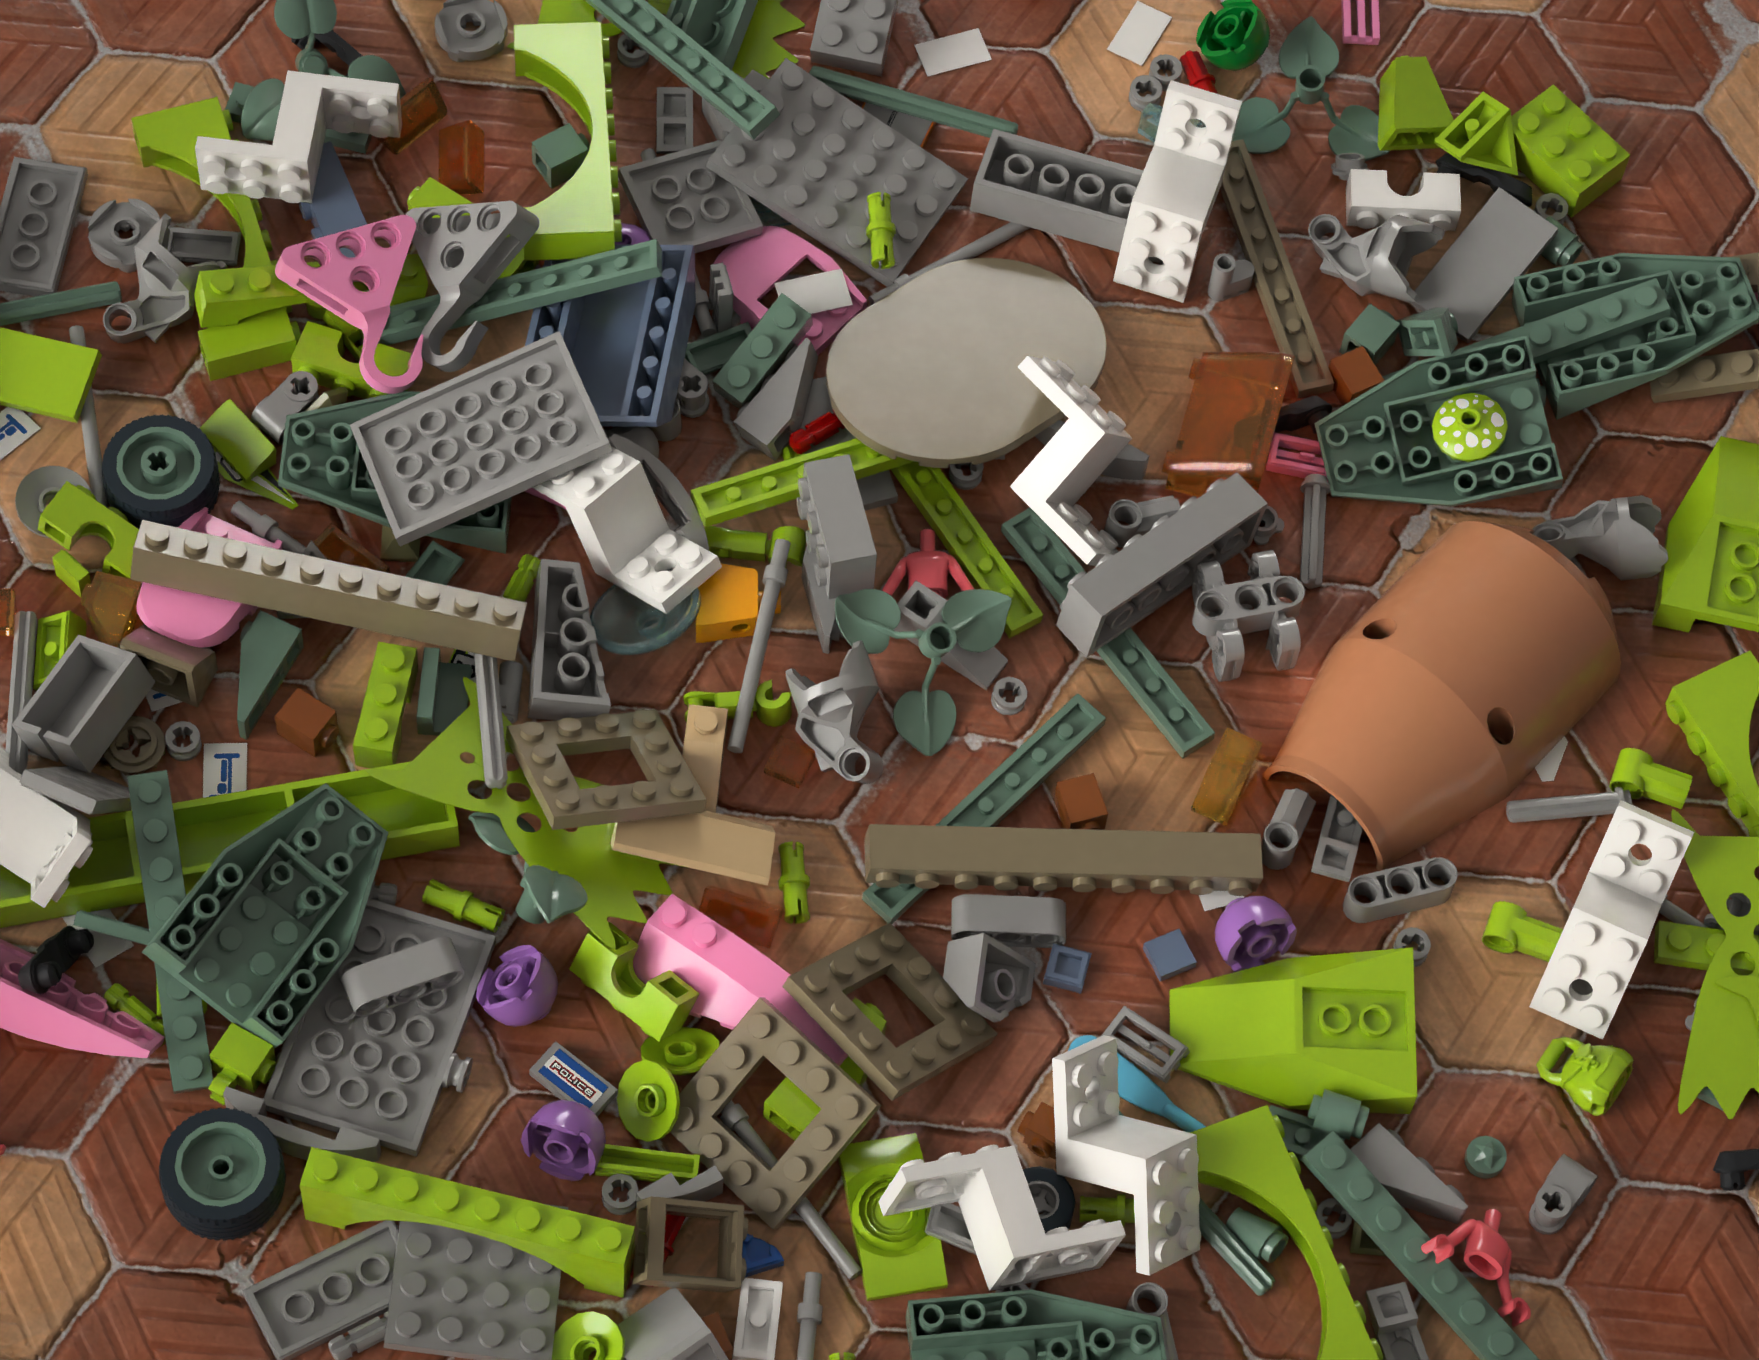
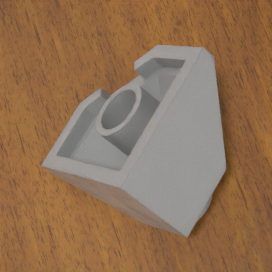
(988, 975)

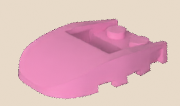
(767, 259)
(191, 616)

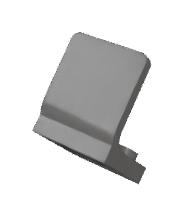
(669, 1331)

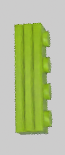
(647, 1164)

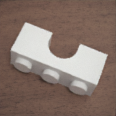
(1373, 202)

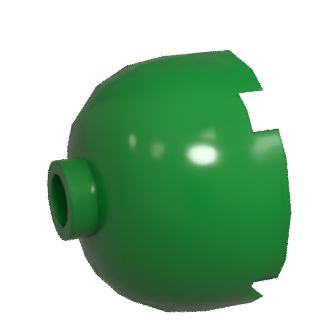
(1234, 35)

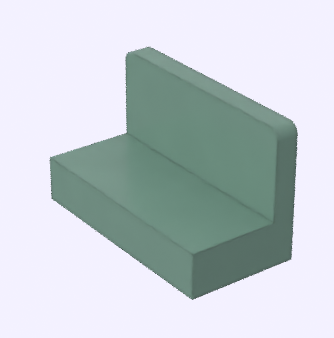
(440, 693)

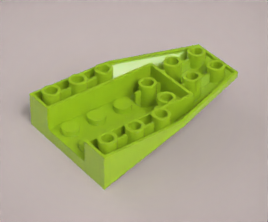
(1714, 545)
(1306, 1029)

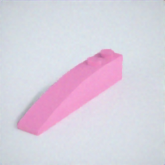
(721, 969)
(67, 1015)

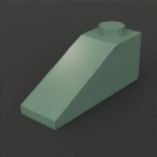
(1429, 333)
(266, 657)

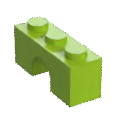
(321, 355)
(78, 514)
(383, 707)
(656, 1007)

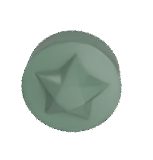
(1485, 1157)

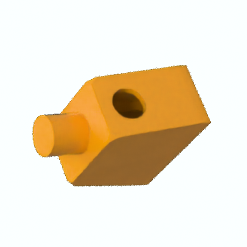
(729, 604)

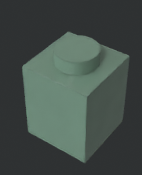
(559, 154)
(1373, 330)

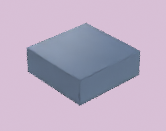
(1169, 955)
(1067, 968)

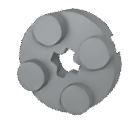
(476, 44)
(104, 229)

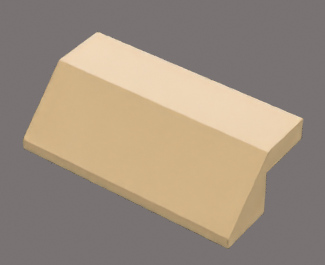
(701, 842)

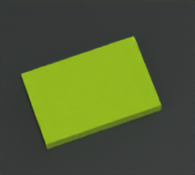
(45, 374)

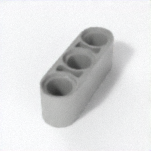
(1412, 877)
(1010, 919)
(403, 976)

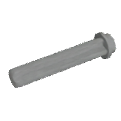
(1313, 529)
(1566, 806)

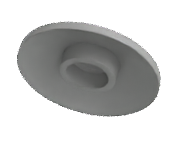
(39, 489)

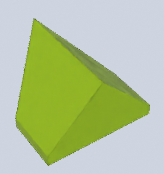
(1482, 136)

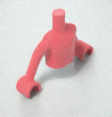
(928, 568)
(1486, 1256)

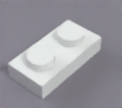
(757, 1319)

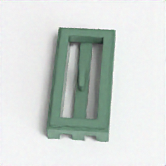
(112, 927)

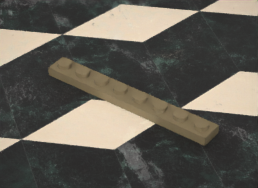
(1273, 274)

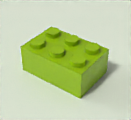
(1566, 150)

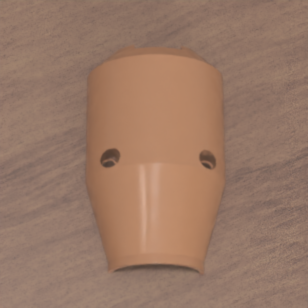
(1454, 685)

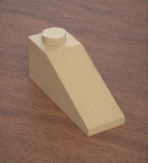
(705, 749)

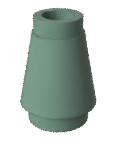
(1258, 1235)

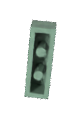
(762, 351)

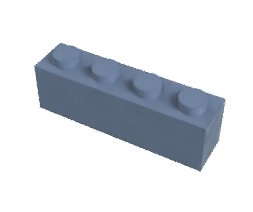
(333, 201)

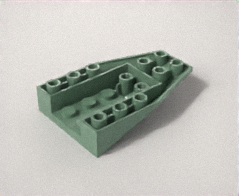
(1707, 304)
(1386, 444)
(327, 465)
(275, 914)
(1029, 1328)

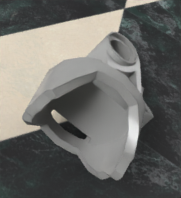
(1370, 259)
(164, 289)
(1611, 534)
(833, 714)

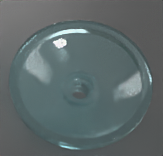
(636, 628)

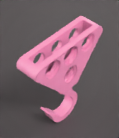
(334, 287)

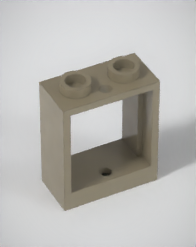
(651, 1235)

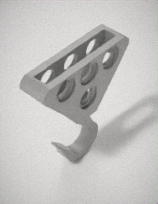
(463, 262)

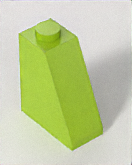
(1410, 106)

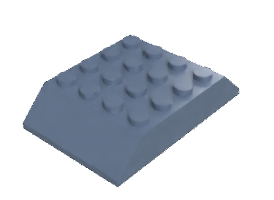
(628, 340)

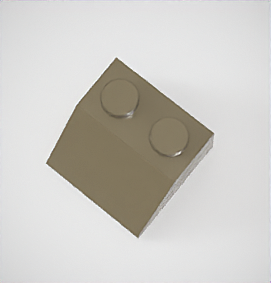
(176, 667)

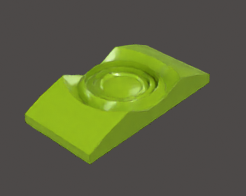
(894, 1248)

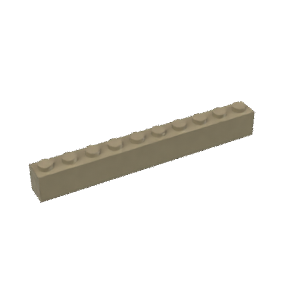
(327, 590)
(1062, 859)

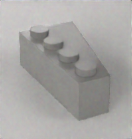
(564, 654)

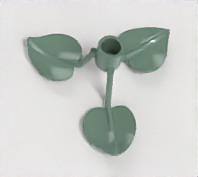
(296, 21)
(1309, 58)
(970, 617)
(545, 892)

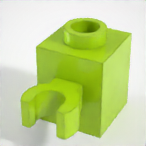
(240, 1060)

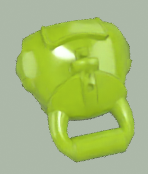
(1590, 1075)

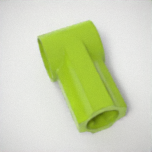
(1643, 777)
(1513, 930)

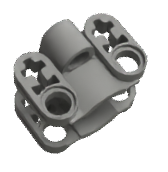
(1224, 631)

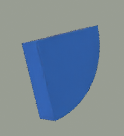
(760, 1256)

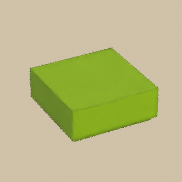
(71, 572)

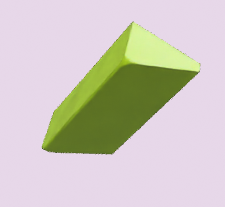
(239, 441)
(53, 639)

